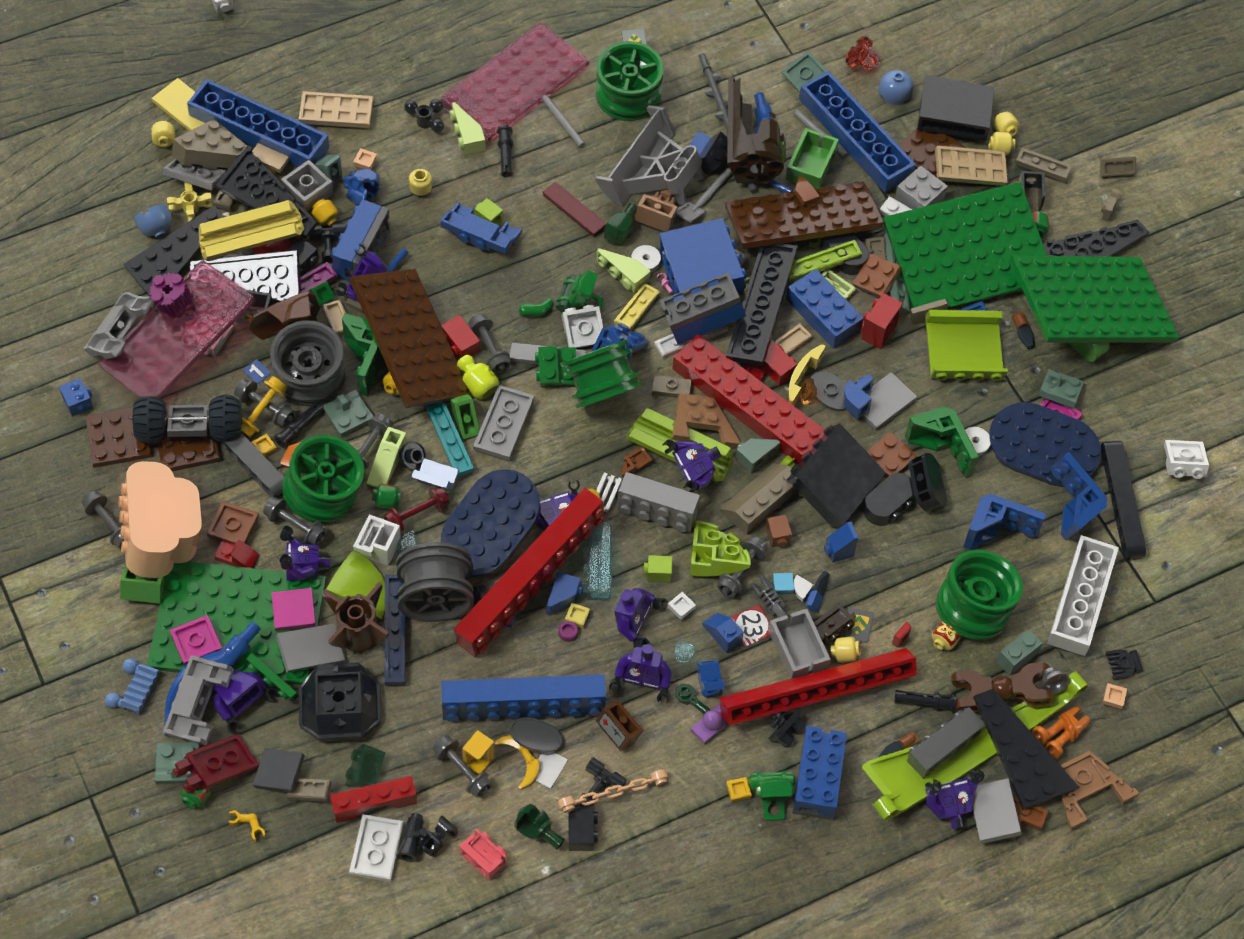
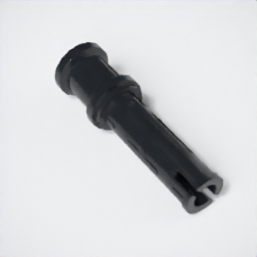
(505, 144)
(293, 429)
(933, 700)

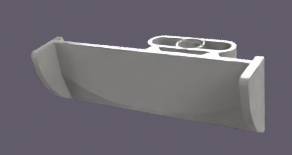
(648, 159)

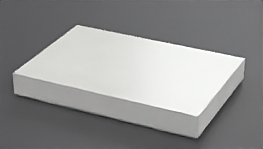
(376, 848)

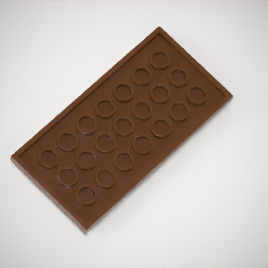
(784, 218)
(409, 337)

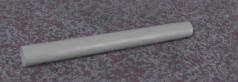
(563, 121)
(812, 126)

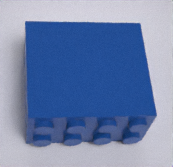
(700, 254)

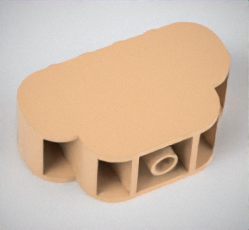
(158, 519)

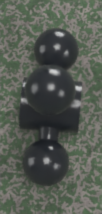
(424, 114)

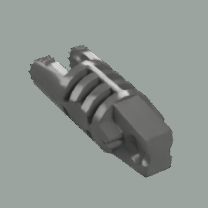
(770, 598)

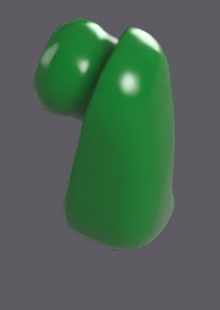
(535, 310)

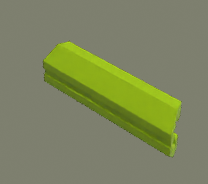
(654, 429)

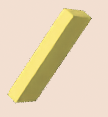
(637, 306)

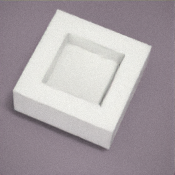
(681, 605)

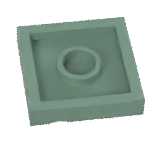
(803, 70)
(1061, 388)
(347, 413)
(166, 758)

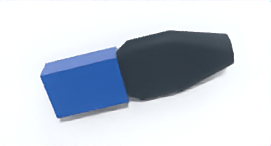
(815, 597)

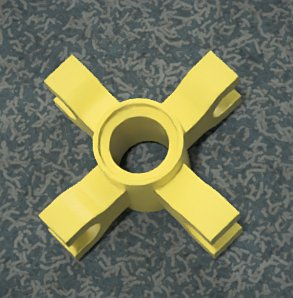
(189, 202)

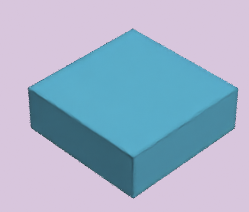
(783, 582)

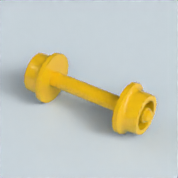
(275, 387)

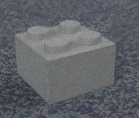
(308, 185)
(920, 189)

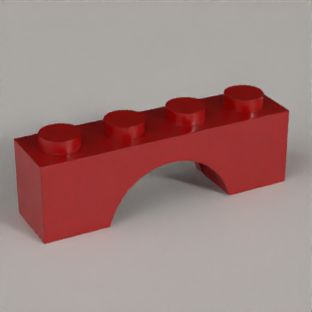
(394, 793)

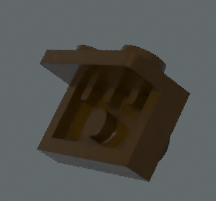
(834, 623)

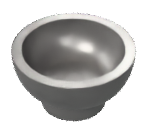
(1054, 680)

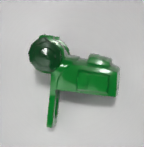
(577, 291)

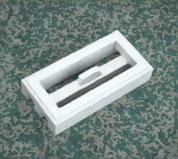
(612, 479)

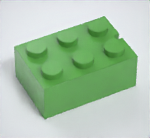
(810, 160)

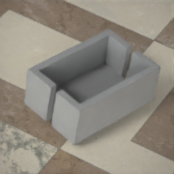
(799, 644)

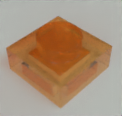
(808, 391)

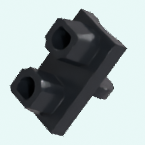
(792, 721)

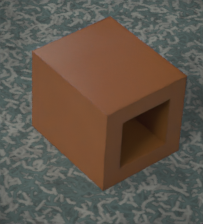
(778, 531)

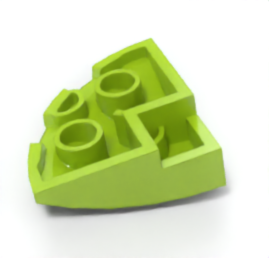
(716, 552)
(355, 577)

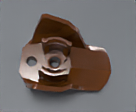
(278, 316)

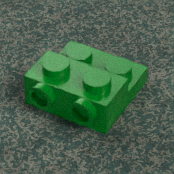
(550, 370)

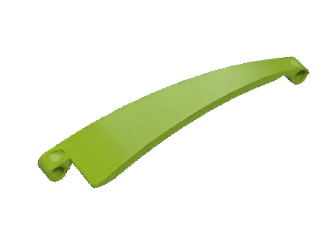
(906, 788)

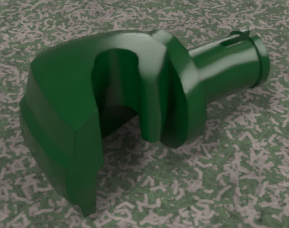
(620, 225)
(537, 826)

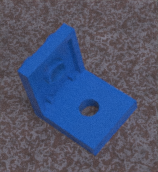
(620, 332)

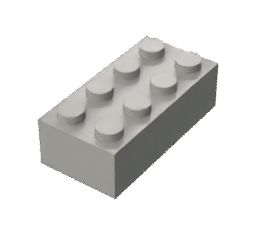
(658, 502)

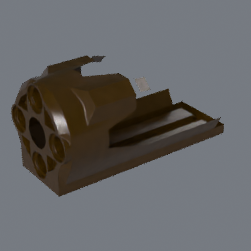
(746, 148)

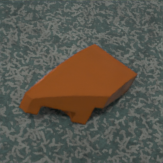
(805, 192)
(636, 461)

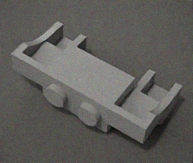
(192, 698)

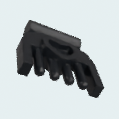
(1126, 663)

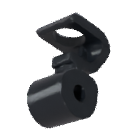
(432, 841)

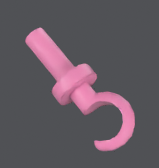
(665, 283)

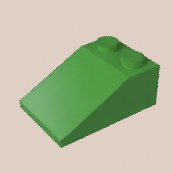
(140, 588)

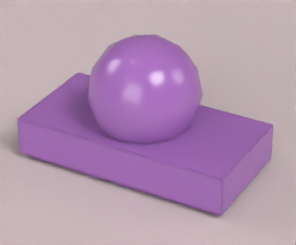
(709, 725)

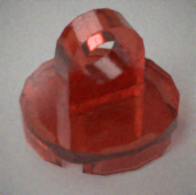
(859, 54)

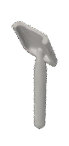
(690, 211)

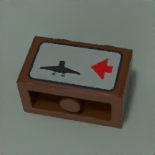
(619, 725)

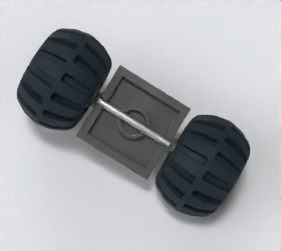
(151, 419)

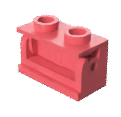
(483, 854)

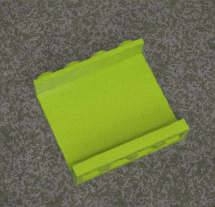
(964, 345)

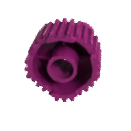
(170, 294)

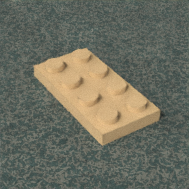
(336, 109)
(971, 165)

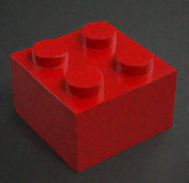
(881, 320)

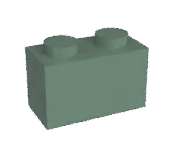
(1019, 652)

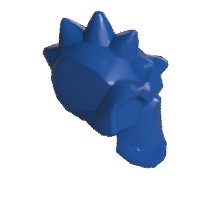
(362, 185)

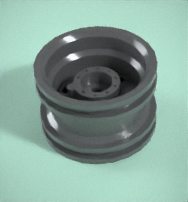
(308, 362)
(435, 582)

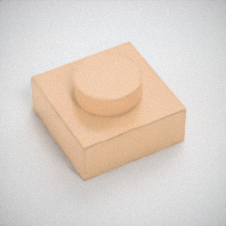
(365, 159)
(1114, 696)

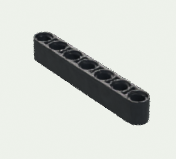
(1123, 499)

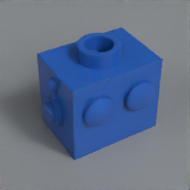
(76, 396)

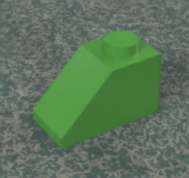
(465, 416)

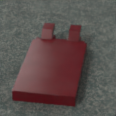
(216, 764)

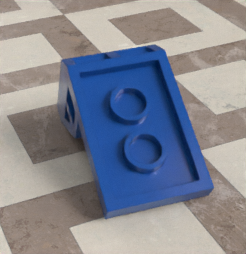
(1087, 499)
(997, 511)

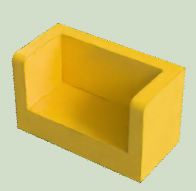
(478, 752)

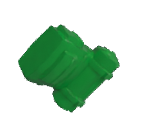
(772, 788)

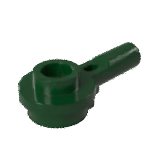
(685, 694)

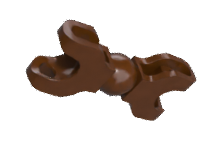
(1019, 686)

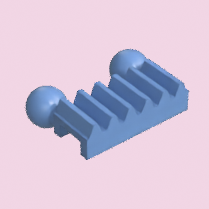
(138, 690)

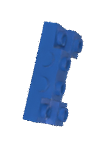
(479, 231)

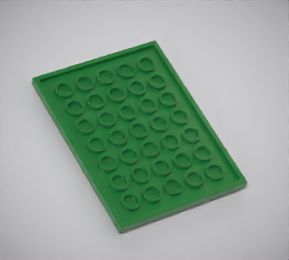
(964, 246)
(1093, 299)
(232, 601)

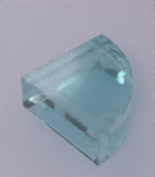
(406, 541)

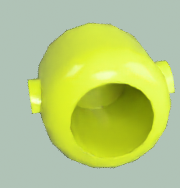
(478, 377)

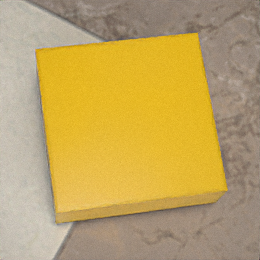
(265, 445)
(738, 789)

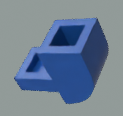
(855, 396)
(710, 677)

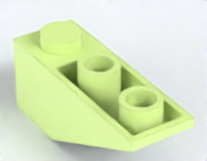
(470, 132)
(626, 269)
(387, 457)

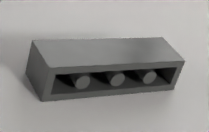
(945, 742)

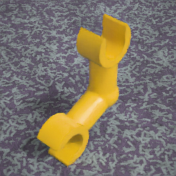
(247, 818)

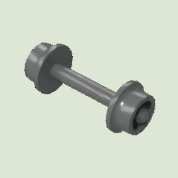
(499, 360)
(246, 390)
(379, 426)
(94, 503)
(275, 508)
(729, 584)
(445, 748)

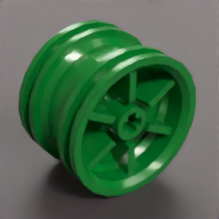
(629, 80)
(602, 373)
(310, 494)
(979, 594)

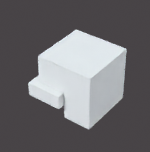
(378, 540)

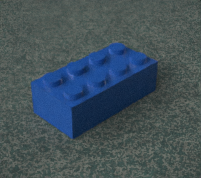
(824, 308)

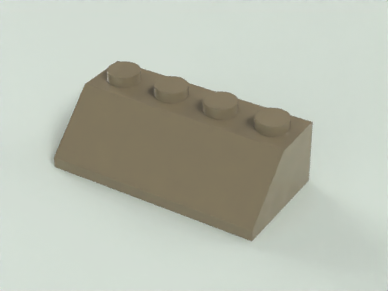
(760, 498)

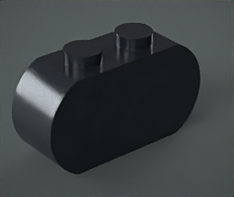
(850, 266)
(927, 482)
(889, 499)

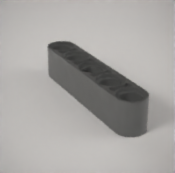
(255, 465)

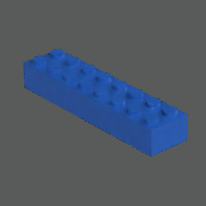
(258, 123)
(856, 131)
(523, 697)

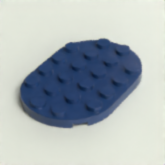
(1035, 437)
(494, 519)

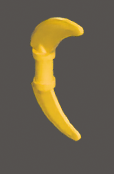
(533, 764)

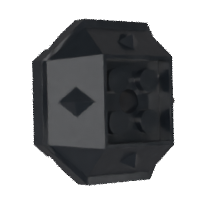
(339, 720)

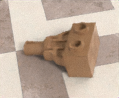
(657, 210)

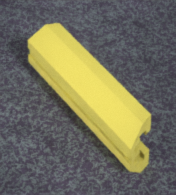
(249, 229)

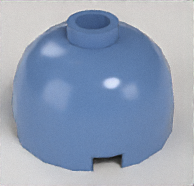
(896, 87)
(155, 221)

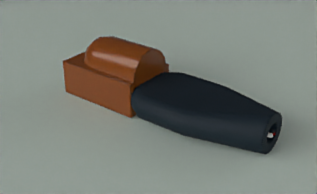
(1024, 332)
(903, 743)

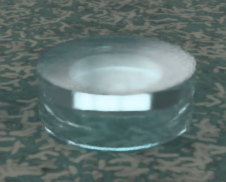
(683, 651)

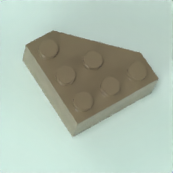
(208, 146)

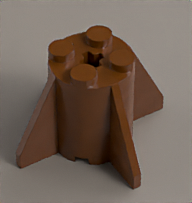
(356, 620)

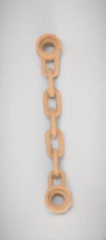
(568, 803)

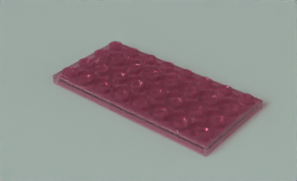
(516, 79)
(166, 346)

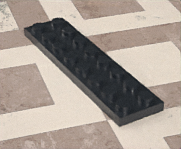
(762, 303)

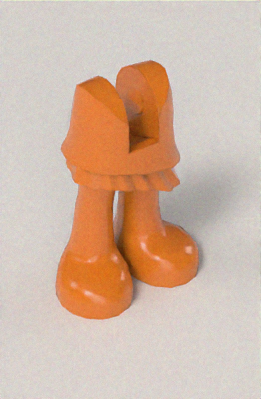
(1071, 727)

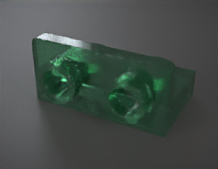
(365, 766)

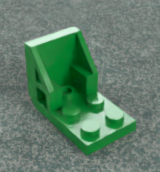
(364, 346)
(928, 426)

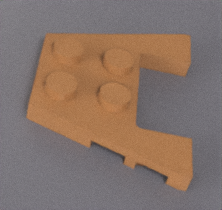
(703, 414)
(1091, 777)

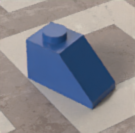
(841, 543)
(563, 593)
(724, 631)

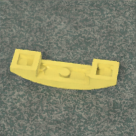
(811, 360)

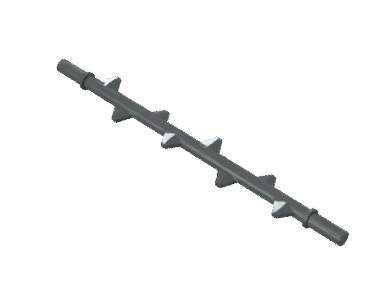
(721, 103)

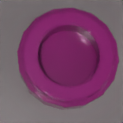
(568, 631)

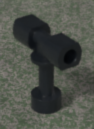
(328, 236)
(602, 777)

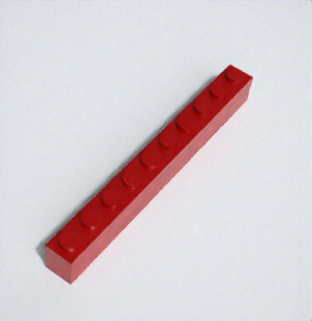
(817, 686)

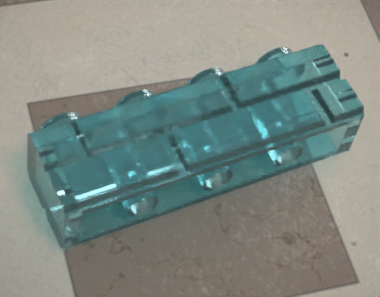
(598, 563)

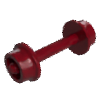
(438, 499)

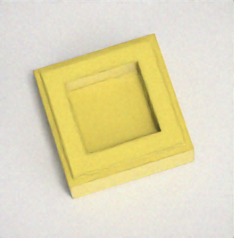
(577, 614)

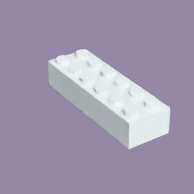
(1083, 595)

